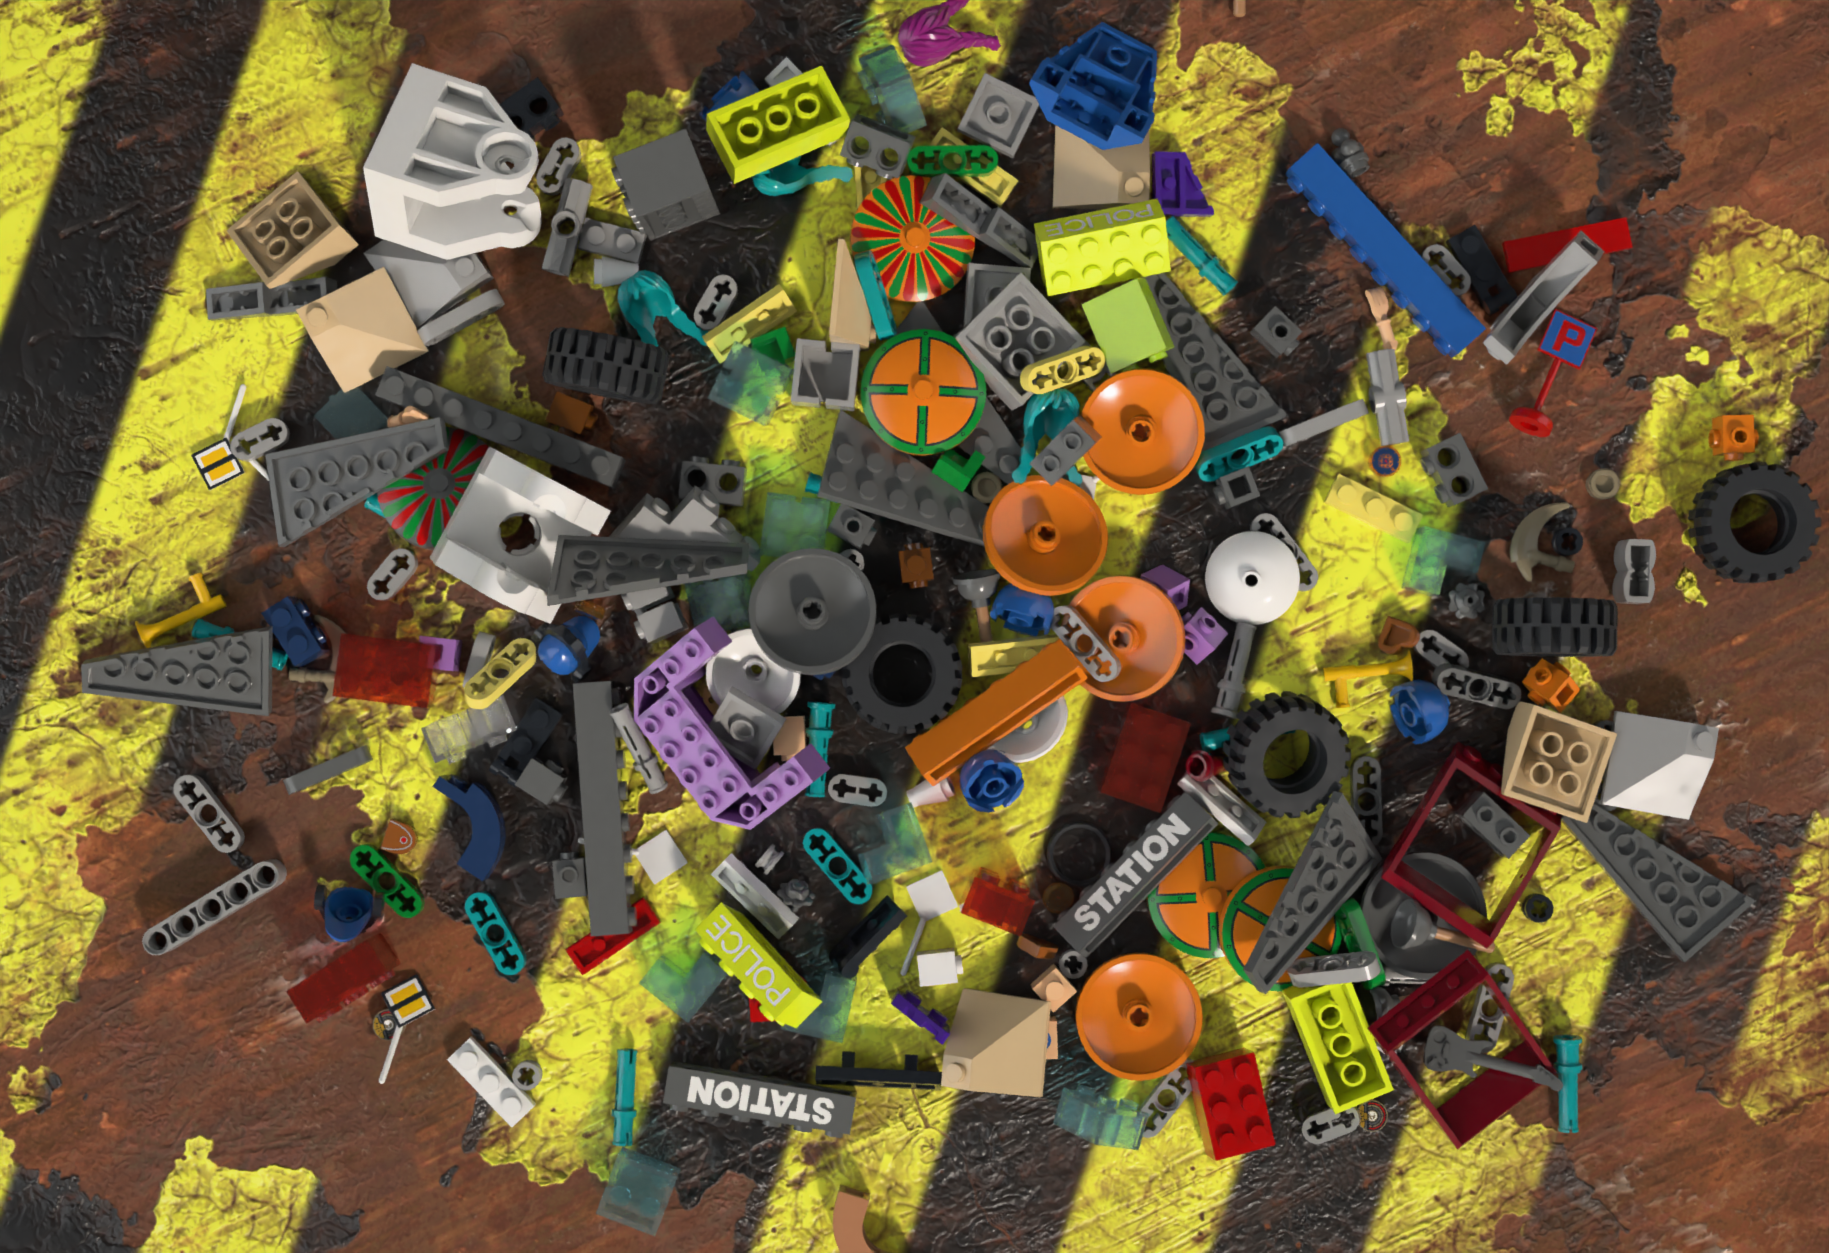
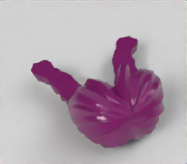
(929, 39)

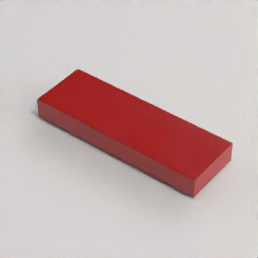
(593, 950)

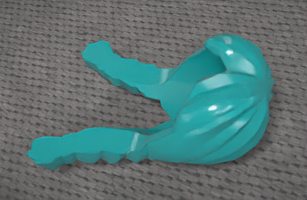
(791, 177)
(648, 295)
(1046, 415)

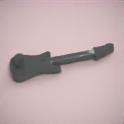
(1448, 1051)

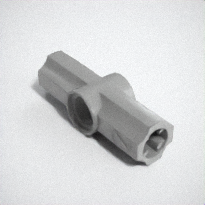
(573, 208)
(1387, 397)

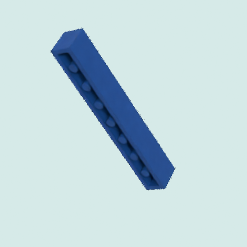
(1384, 251)

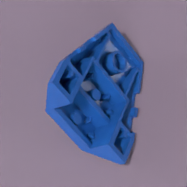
(1099, 88)

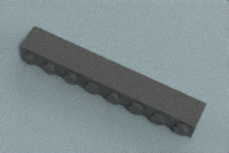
(501, 427)
(603, 809)

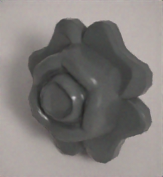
(1466, 601)
(796, 894)

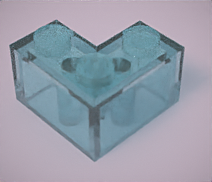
(891, 89)
(1433, 553)
(903, 849)
(681, 990)
(831, 1016)
(1101, 1118)

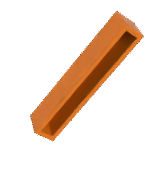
(995, 712)

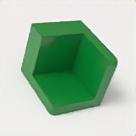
(775, 344)
(957, 469)

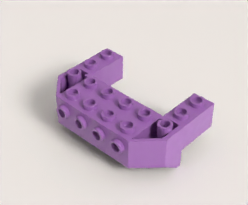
(678, 727)

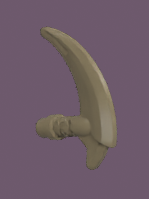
(1525, 539)
(303, 674)

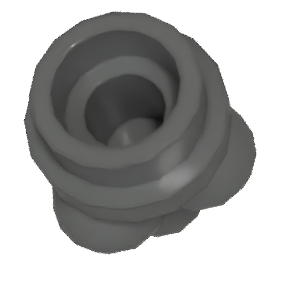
(1349, 154)

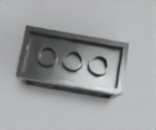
(664, 185)

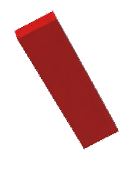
(1540, 249)

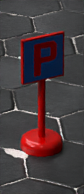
(1567, 342)

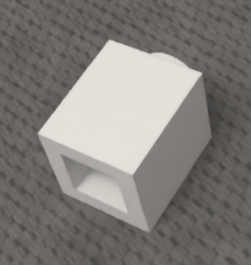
(938, 967)

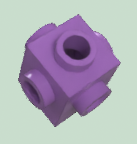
(1201, 635)

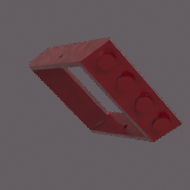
(1432, 895)
(1492, 1091)

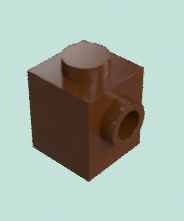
(572, 414)
(916, 565)

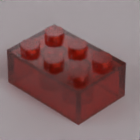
(387, 670)
(1144, 757)
(997, 901)
(344, 979)

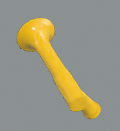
(206, 606)
(1342, 673)

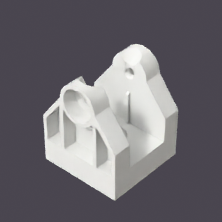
(442, 170)
(473, 543)

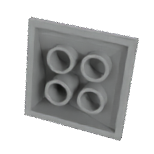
(427, 281)
(1013, 333)
(1657, 764)

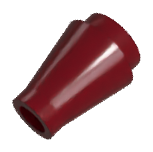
(1204, 765)

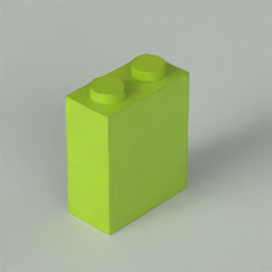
(1128, 326)

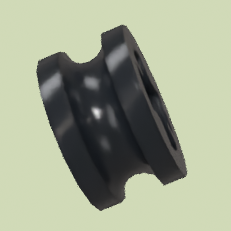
(1557, 540)
(1528, 905)

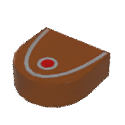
(399, 837)

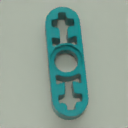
(875, 295)
(1255, 438)
(817, 852)
(490, 945)

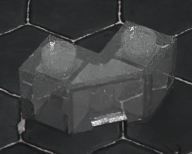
(469, 729)

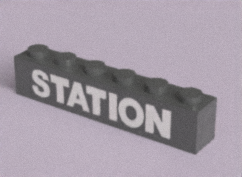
(1135, 874)
(759, 1098)

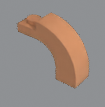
(848, 1222)

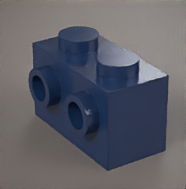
(296, 630)

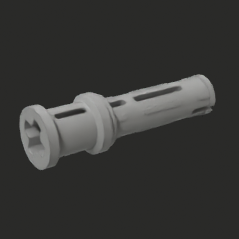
(1231, 686)

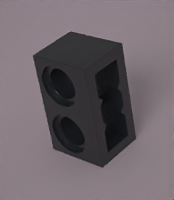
(521, 107)

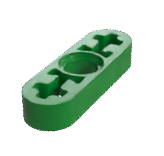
(975, 150)
(377, 858)
(1358, 937)

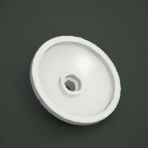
(1257, 555)
(732, 667)
(1038, 739)

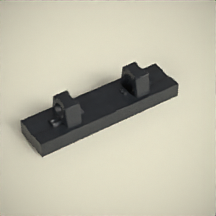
(882, 1078)

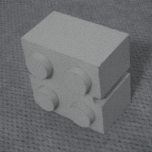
(825, 375)
(660, 621)

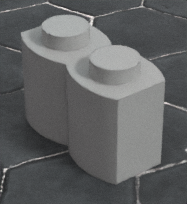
(1634, 578)

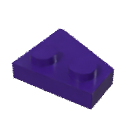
(1177, 186)
(932, 1020)

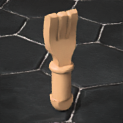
(1379, 308)
(408, 416)

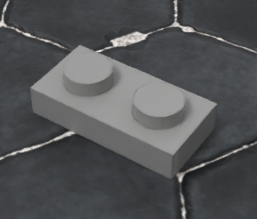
(611, 241)

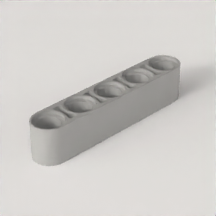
(200, 910)

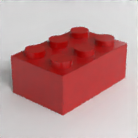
(1230, 1104)

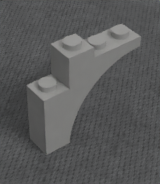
(1541, 296)
(690, 521)

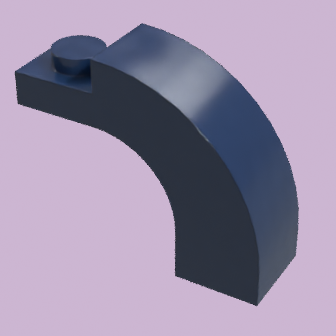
(487, 824)

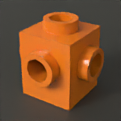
(1733, 436)
(1550, 685)

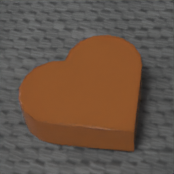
(1397, 635)
(1037, 947)

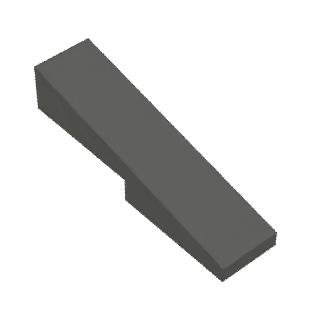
(975, 217)
(259, 301)

